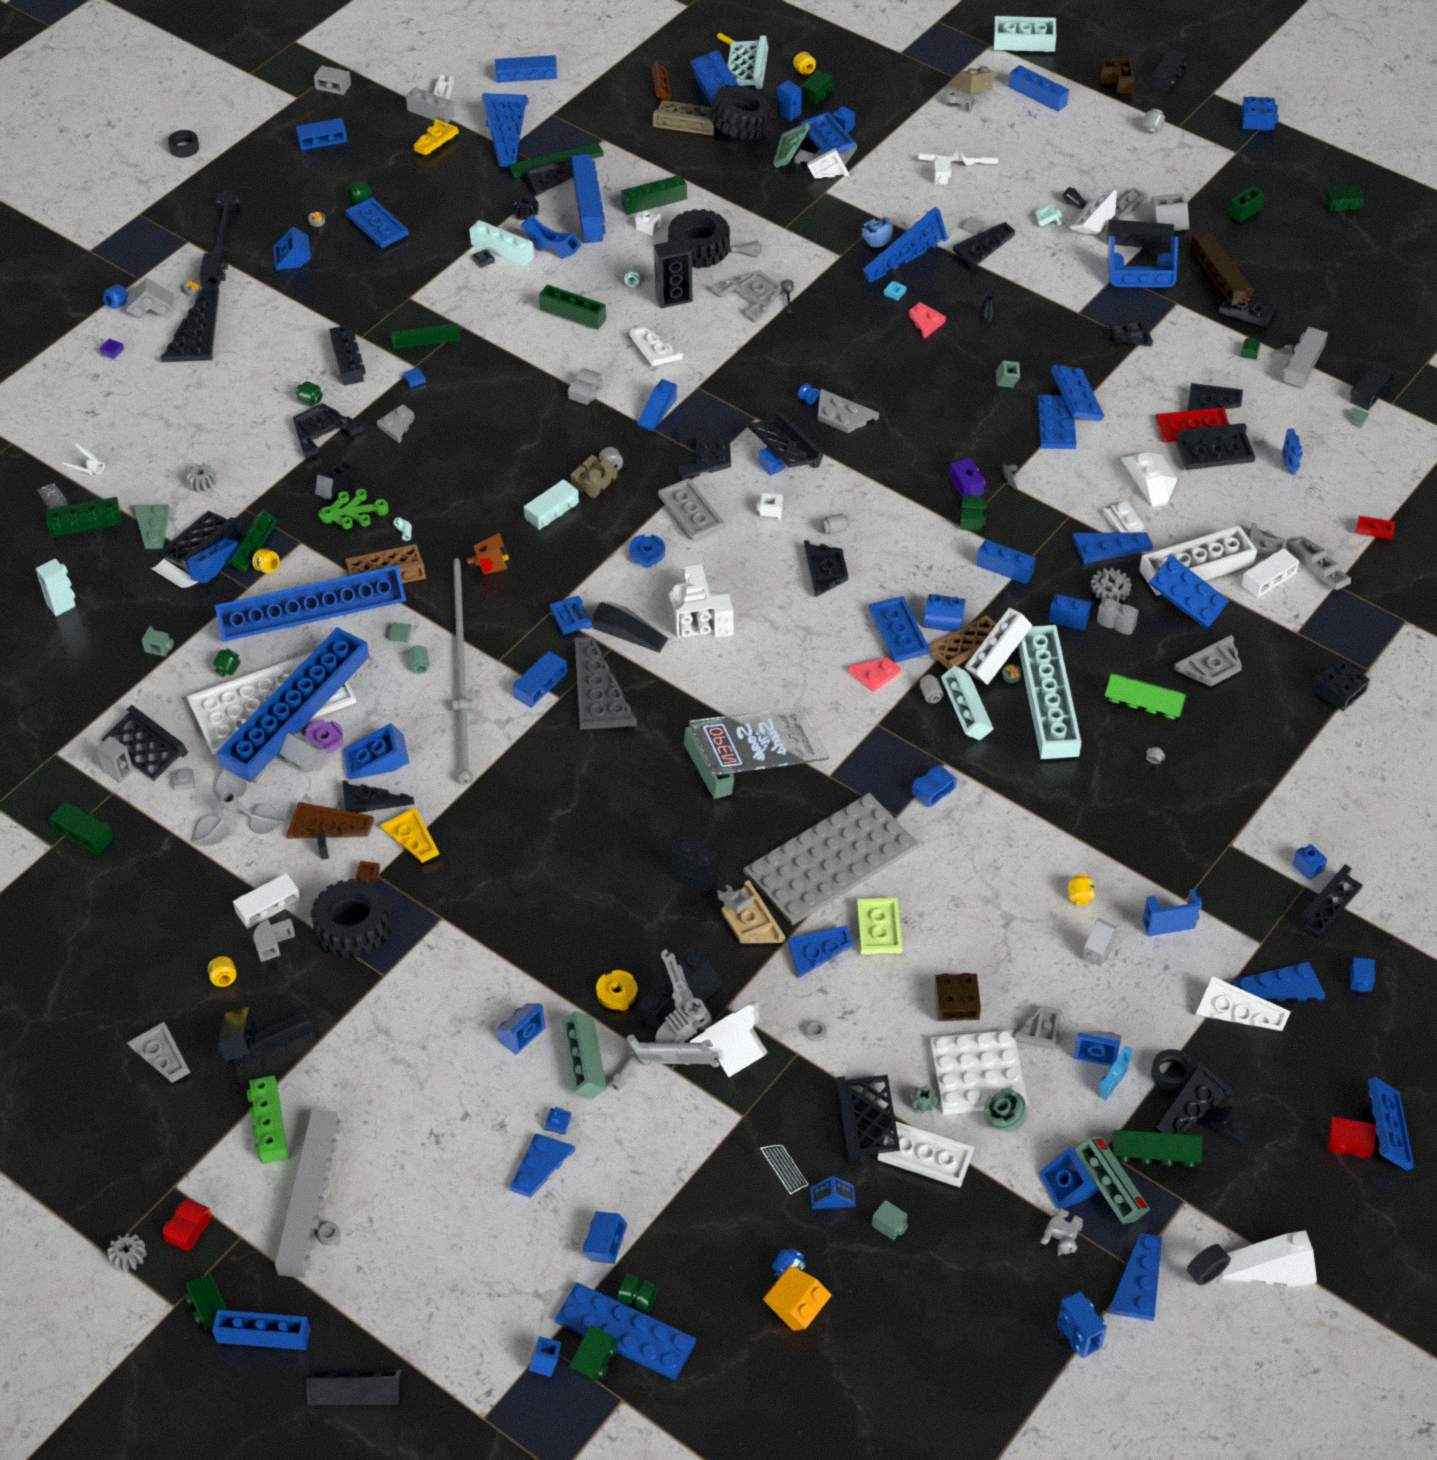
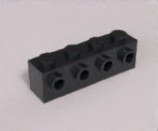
(346, 354)

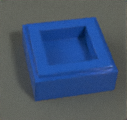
(414, 377)

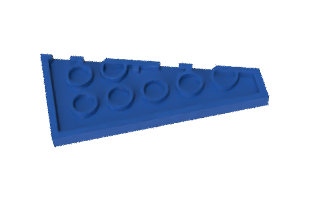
(505, 122)
(911, 244)

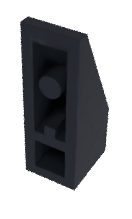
(334, 480)

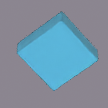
(895, 290)

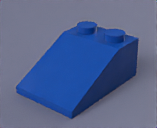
(376, 753)

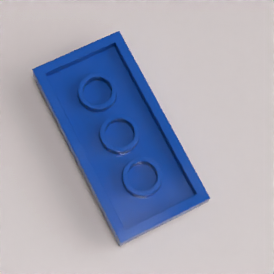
(828, 134)
(376, 222)
(1077, 392)
(1055, 423)
(1188, 592)
(899, 629)
(1390, 1123)

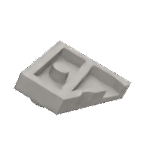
(396, 422)
(1267, 541)
(1041, 1028)

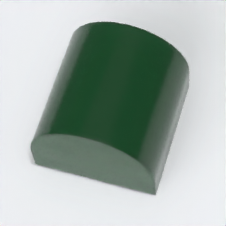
(1250, 348)

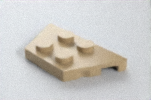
(755, 922)

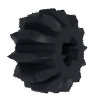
(525, 206)

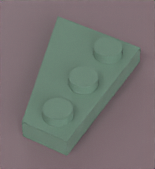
(789, 144)
(152, 524)

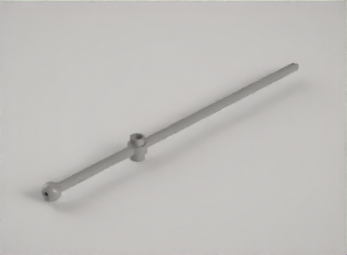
(461, 704)

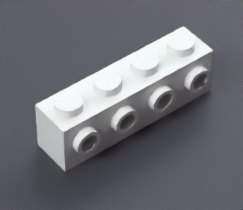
(998, 646)

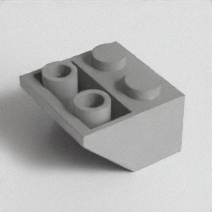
(1170, 210)

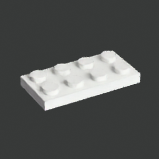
(929, 1155)

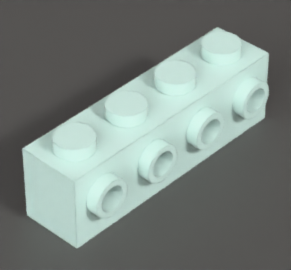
(501, 243)
(967, 703)

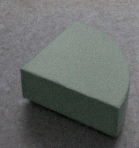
(1359, 417)

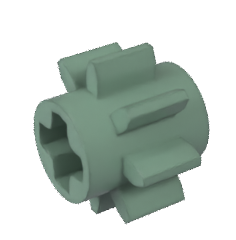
(924, 1099)

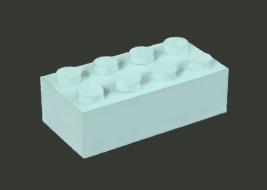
(1024, 33)

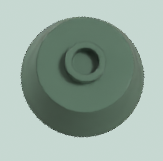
(1006, 1110)

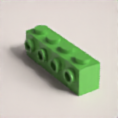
(1144, 694)
(268, 1120)

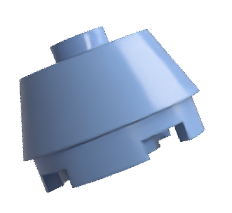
(878, 232)

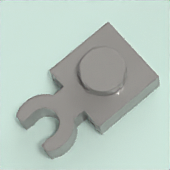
(736, 901)

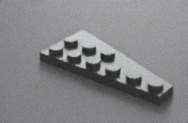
(598, 691)

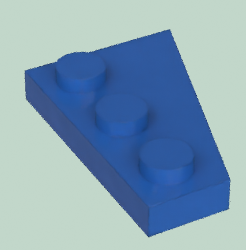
(817, 948)
(539, 1163)

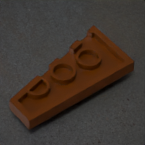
(311, 819)

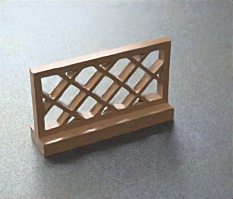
(410, 570)
(961, 658)

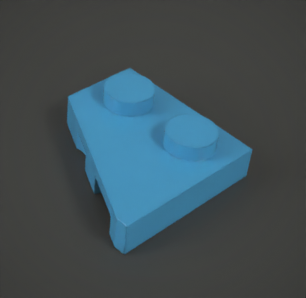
(1116, 1073)

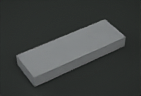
(1128, 203)

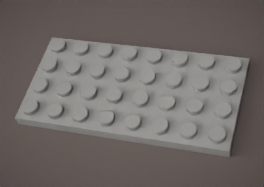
(830, 858)

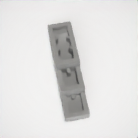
(1316, 560)

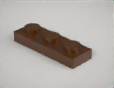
(661, 82)

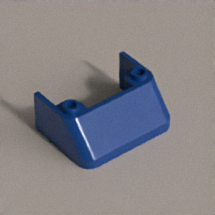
(1143, 276)

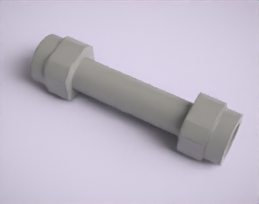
(618, 1080)

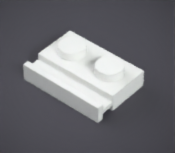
(1123, 518)

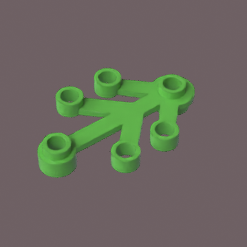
(351, 510)

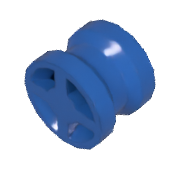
(808, 393)

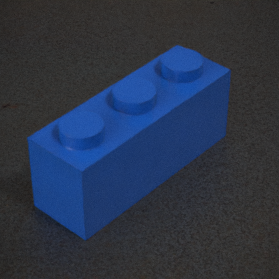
(321, 134)
(1005, 561)
(539, 679)

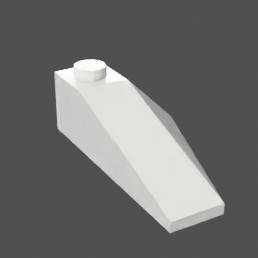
(1278, 1259)

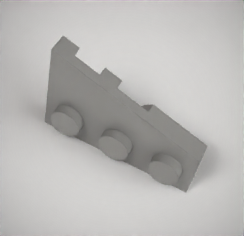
(161, 1052)

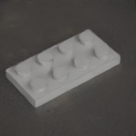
(691, 509)

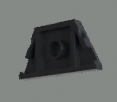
(825, 566)

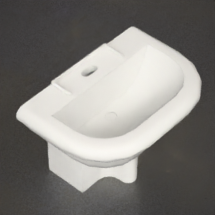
(735, 1039)

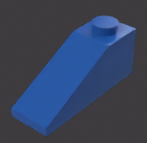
(659, 403)
(211, 560)

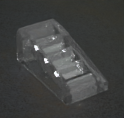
(52, 496)

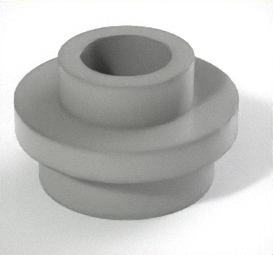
(1155, 755)

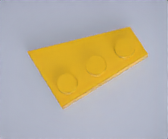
(435, 137)
(412, 834)

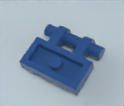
(1292, 451)

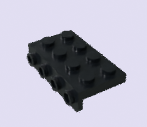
(1214, 446)

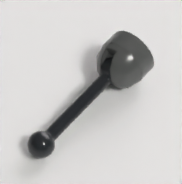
(787, 288)

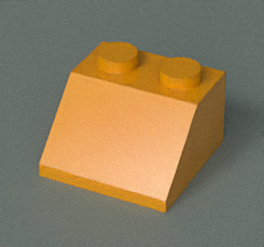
(797, 1298)

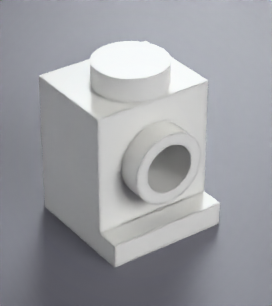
(941, 171)
(648, 222)
(771, 505)

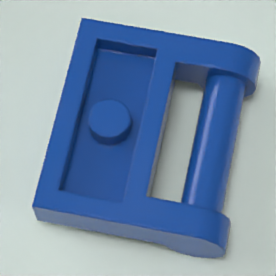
(566, 618)

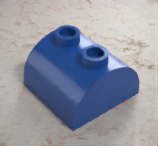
(944, 612)

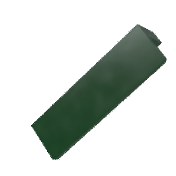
(425, 336)
(251, 540)

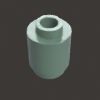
(419, 659)

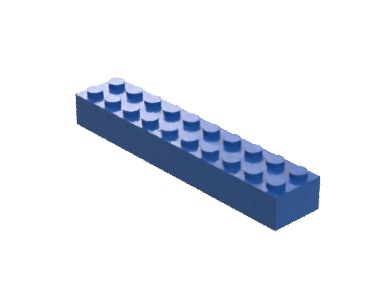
(310, 603)
(293, 704)

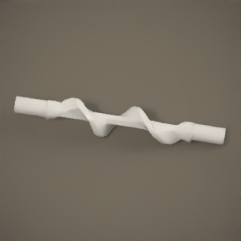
(958, 156)

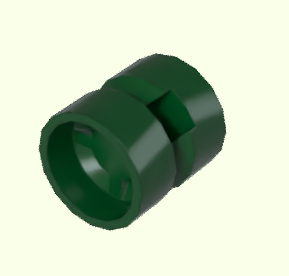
(638, 1292)

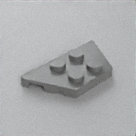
(843, 413)
(1212, 663)

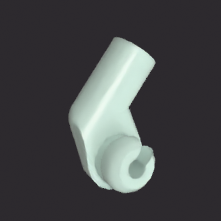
(403, 526)

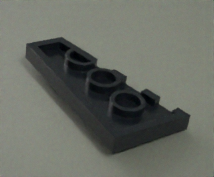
(549, 174)
(983, 244)

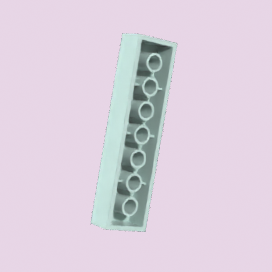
(1049, 693)

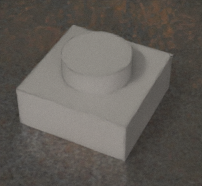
(183, 779)

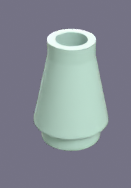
(632, 276)

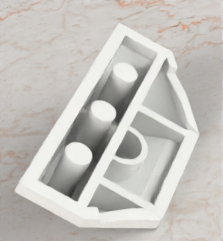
(1096, 213)
(1151, 475)

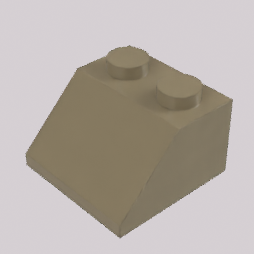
(974, 80)

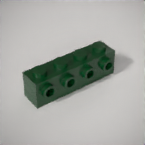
(654, 194)
(572, 306)
(83, 516)
(1156, 1147)

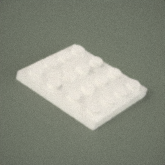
(974, 1068)

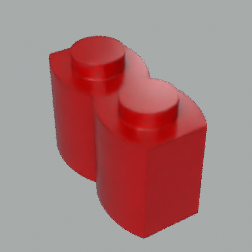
(187, 1224)

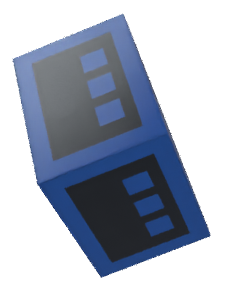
(832, 1194)

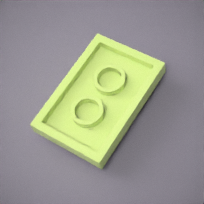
(879, 925)

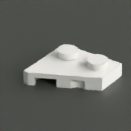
(828, 165)

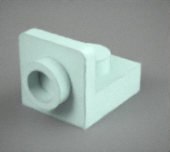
(1048, 214)

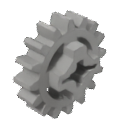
(1111, 585)

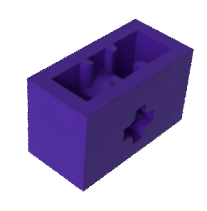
(967, 477)

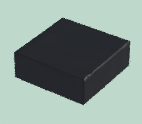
(483, 258)
(322, 844)

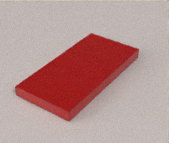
(1171, 423)

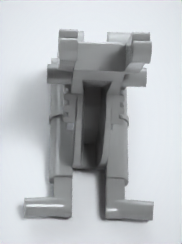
(678, 1027)

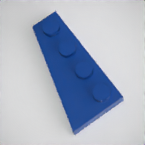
(1104, 546)
(1288, 982)
(1139, 1283)

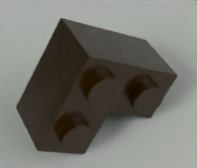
(1119, 72)

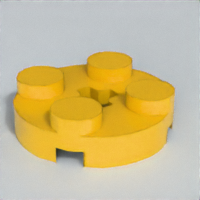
(619, 1000)

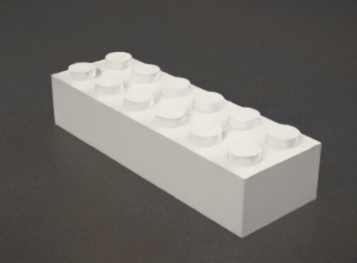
(1206, 555)

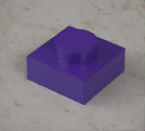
(111, 348)

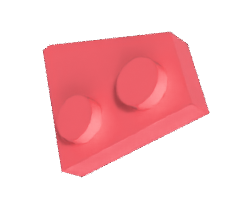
(926, 318)
(875, 672)

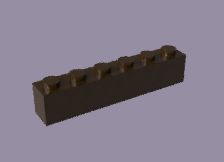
(1221, 269)

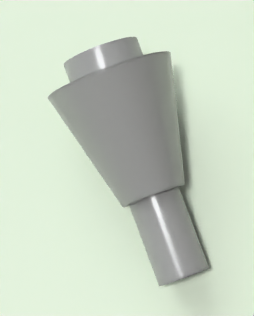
(751, 248)

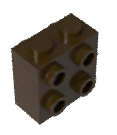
(957, 997)

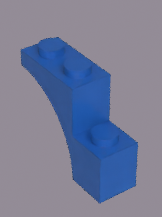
(563, 243)

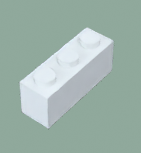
(1270, 572)
(266, 900)

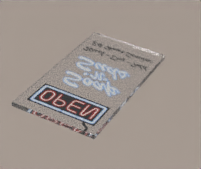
(758, 740)

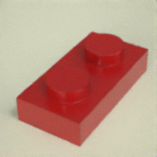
(1375, 527)

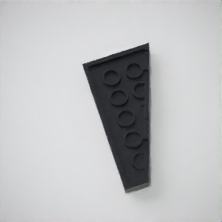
(197, 331)

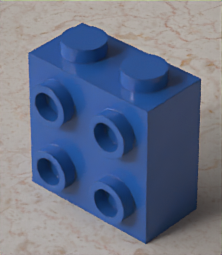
(1259, 113)
(1081, 1324)

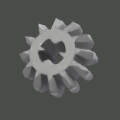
(201, 477)
(126, 1252)

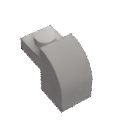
(268, 935)

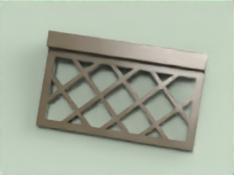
(680, 120)

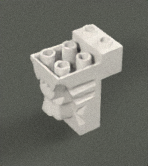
(697, 610)

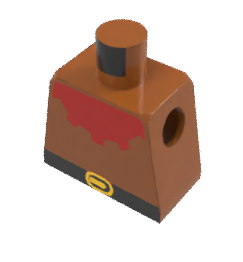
(490, 555)

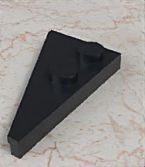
(366, 798)

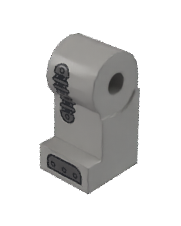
(960, 99)

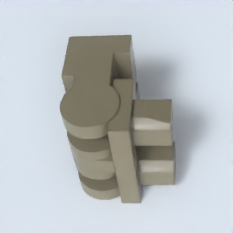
(593, 476)

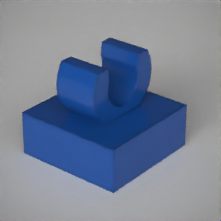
(558, 1120)

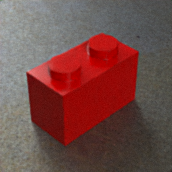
(1351, 1137)

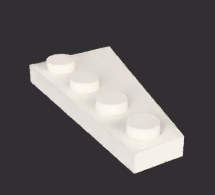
(1235, 1005)

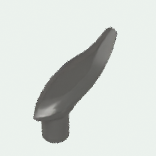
(1007, 471)

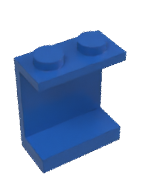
(1171, 919)

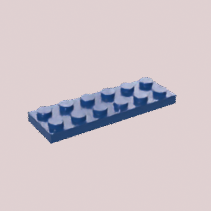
(639, 1335)

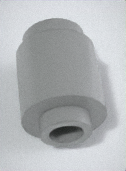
(835, 523)
(931, 689)

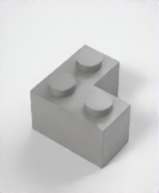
(149, 296)

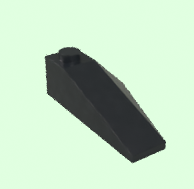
(626, 625)

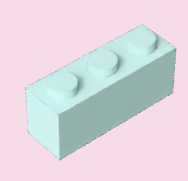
(551, 504)
(56, 586)

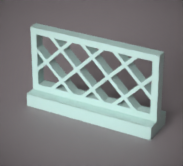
(758, 63)

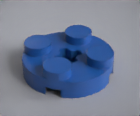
(647, 558)

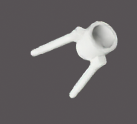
(93, 464)

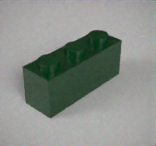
(81, 828)

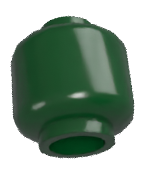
(359, 192)
(309, 393)
(226, 662)

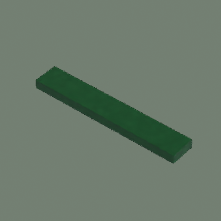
(518, 169)

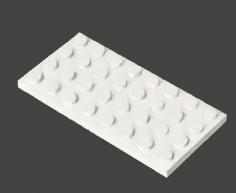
(229, 705)

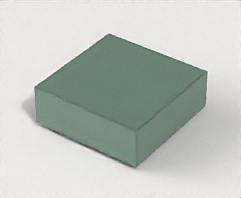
(400, 632)

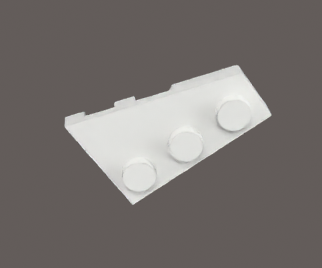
(653, 348)

